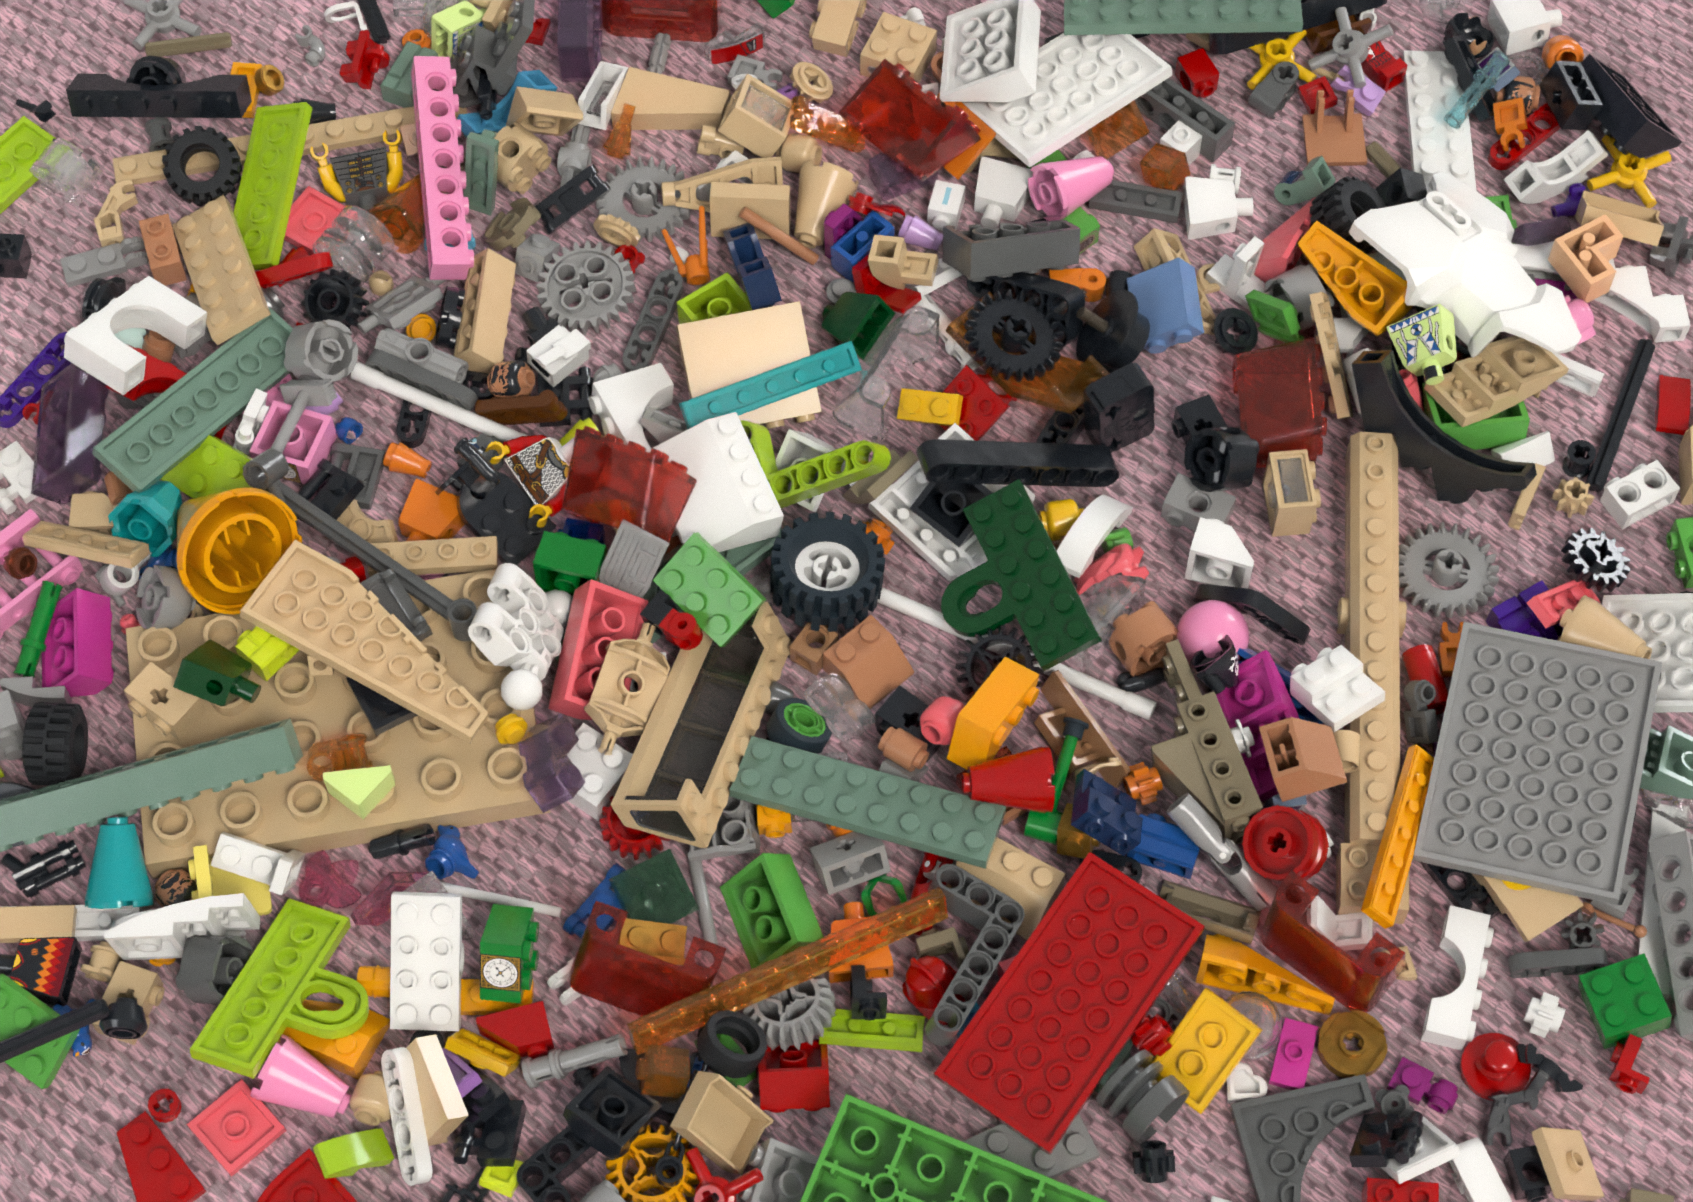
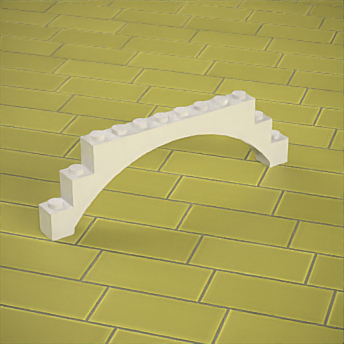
(1629, 294)

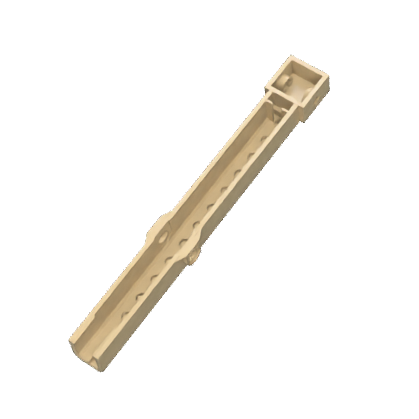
(1372, 628)

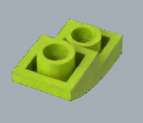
(353, 1151)

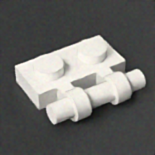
(251, 421)
(18, 471)

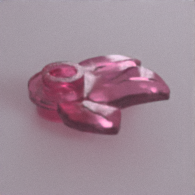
(333, 878)

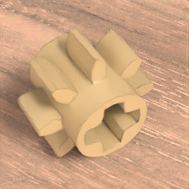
(1575, 504)

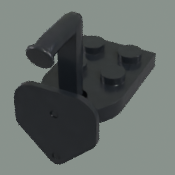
(494, 505)

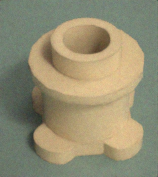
(102, 962)

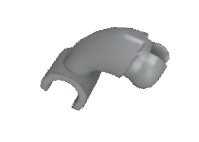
(317, 50)

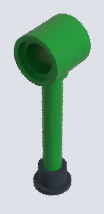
(1044, 825)

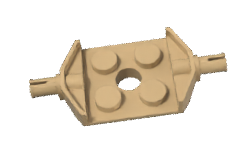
(611, 704)

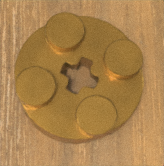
(1349, 1026)

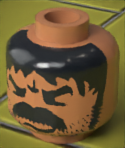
(1518, 88)
(511, 379)
(174, 887)

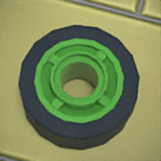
(798, 726)

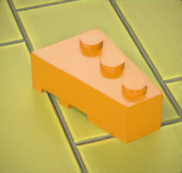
(992, 713)

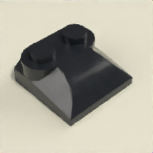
(610, 1113)

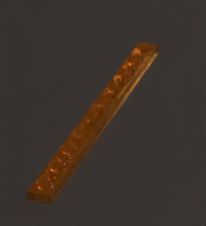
(788, 970)

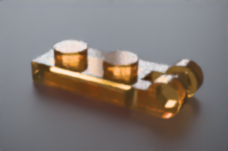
(824, 125)

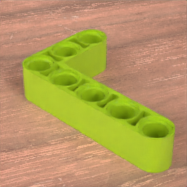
(828, 467)

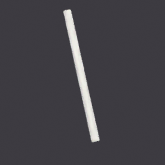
(502, 899)

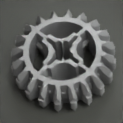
(794, 1014)

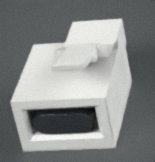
(558, 354)

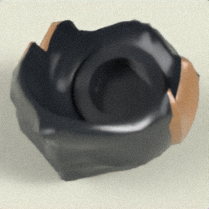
(1478, 37)

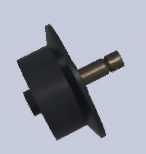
(1113, 331)

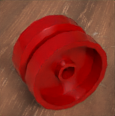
(1266, 839)

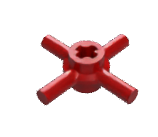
(715, 1184)

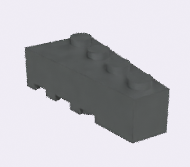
(1011, 248)

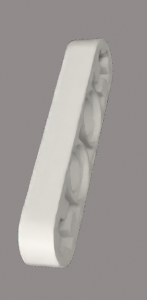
(406, 1116)

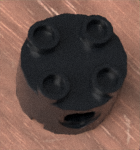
(1221, 459)

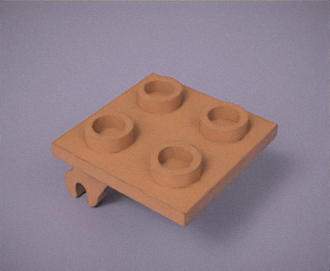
(1335, 137)

